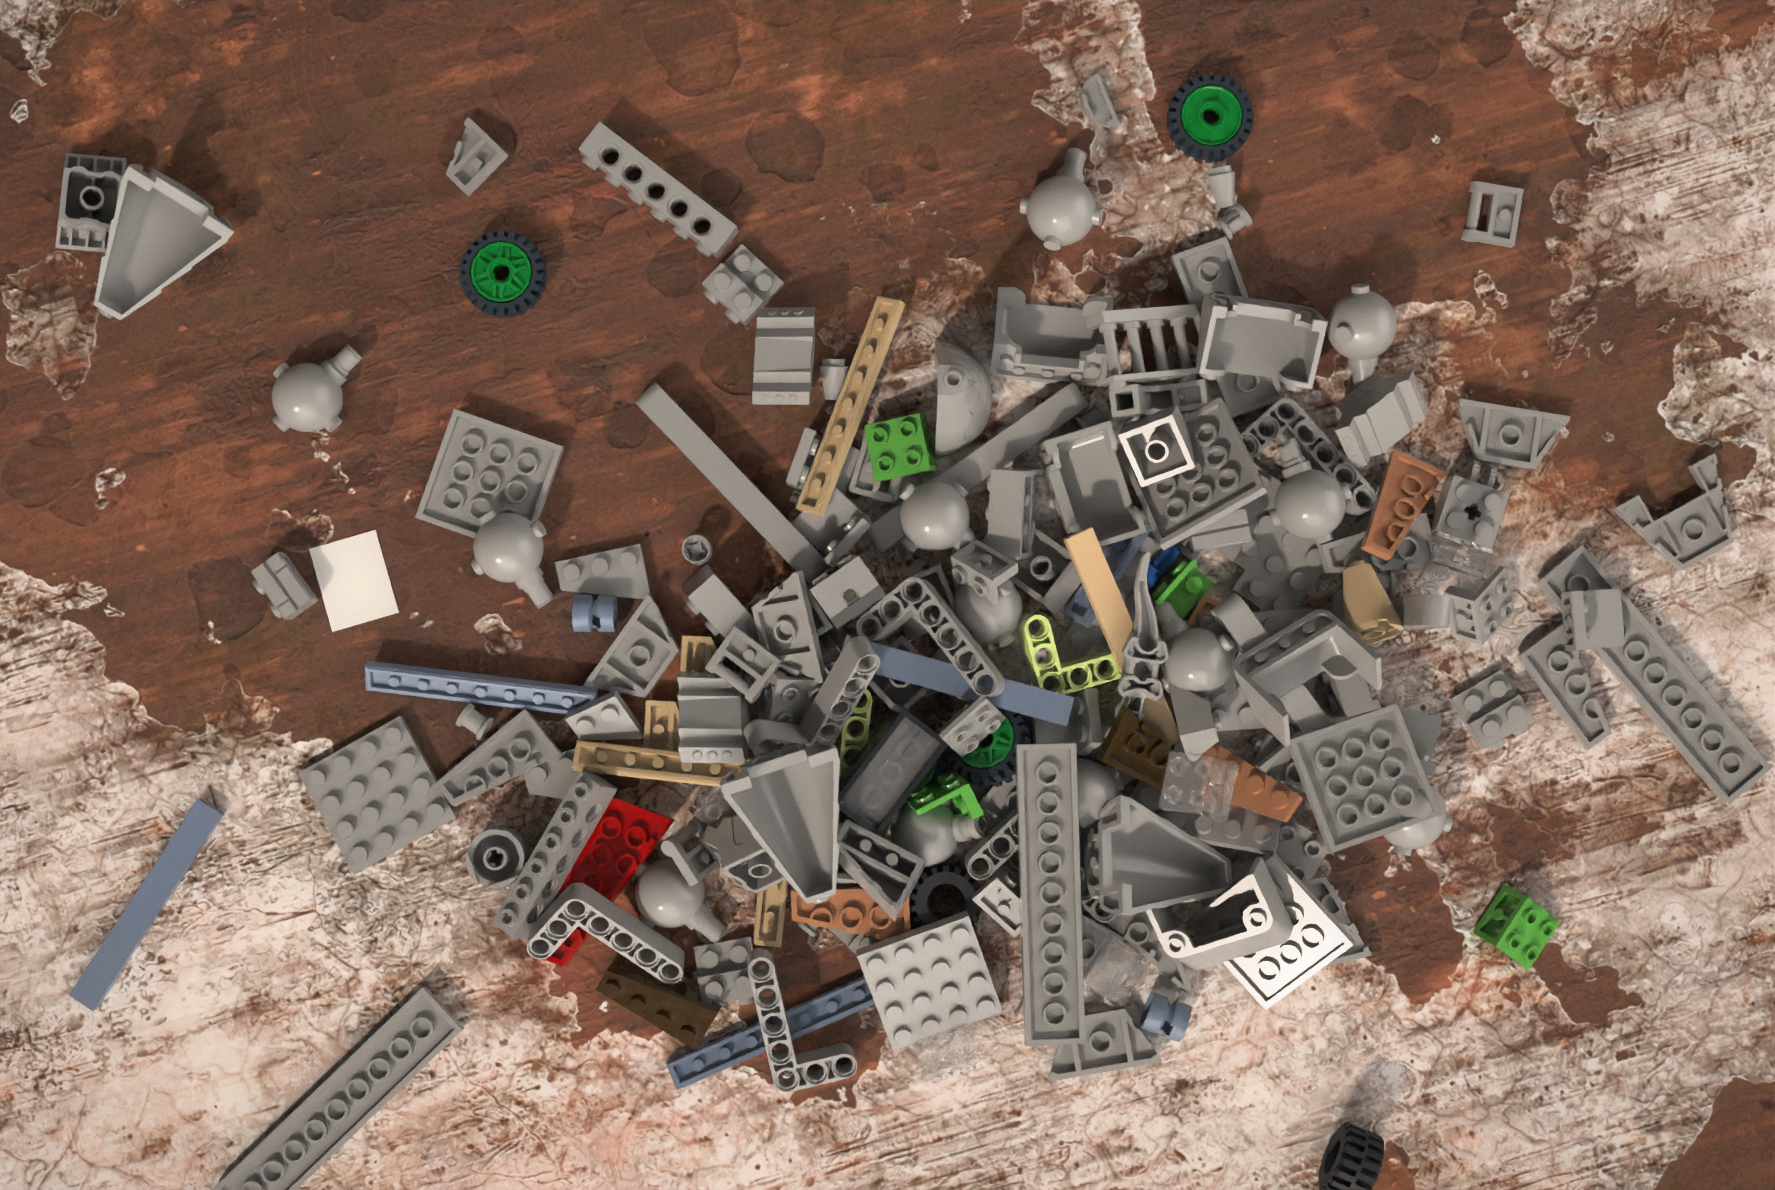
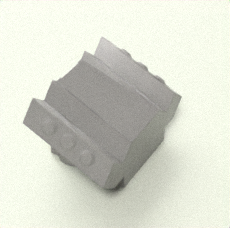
(88, 201)
(784, 356)
(1378, 415)
(711, 719)
(741, 855)

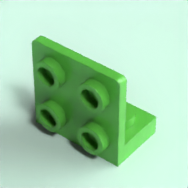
(900, 447)
(1183, 589)
(947, 787)
(1516, 926)

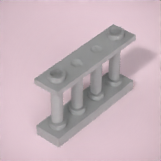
(1154, 320)

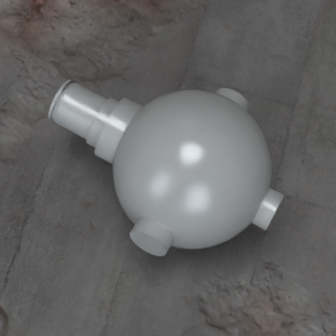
(1062, 206)
(1361, 329)
(311, 394)
(1309, 499)
(935, 517)
(510, 551)
(982, 619)
(1197, 656)
(1096, 788)
(1422, 833)
(926, 834)
(670, 902)

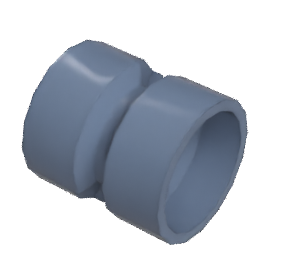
(594, 613)
(1165, 1017)

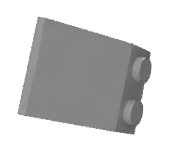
(1047, 574)

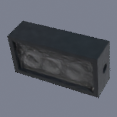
(888, 769)

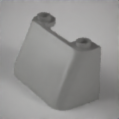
(1260, 339)
(1047, 341)
(1090, 485)

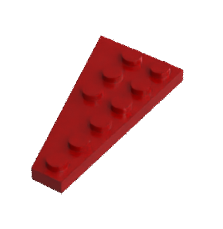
(611, 859)

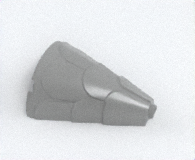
(153, 240)
(962, 398)
(793, 813)
(1147, 862)

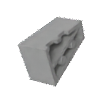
(1011, 510)
(718, 604)
(1348, 696)
(879, 866)

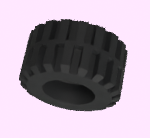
(936, 876)
(1351, 1159)

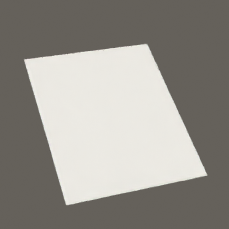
(353, 580)

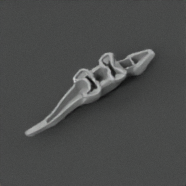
(1142, 650)

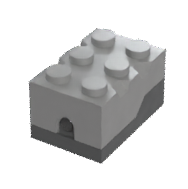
(847, 591)

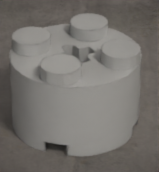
(487, 844)

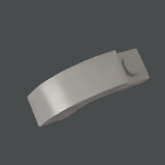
(1140, 401)

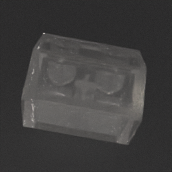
(1114, 971)

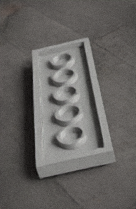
(1214, 270)

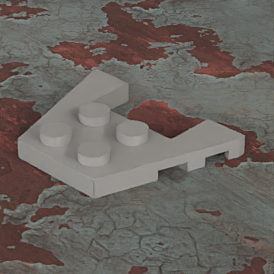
(1690, 529)

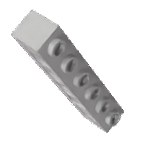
(605, 141)
(555, 854)

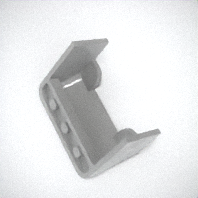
(1295, 656)
(1263, 927)

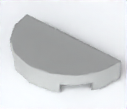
(1097, 103)

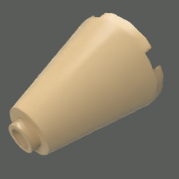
(1367, 605)

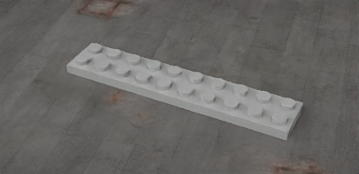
(1665, 687)
(1050, 894)
(348, 1097)

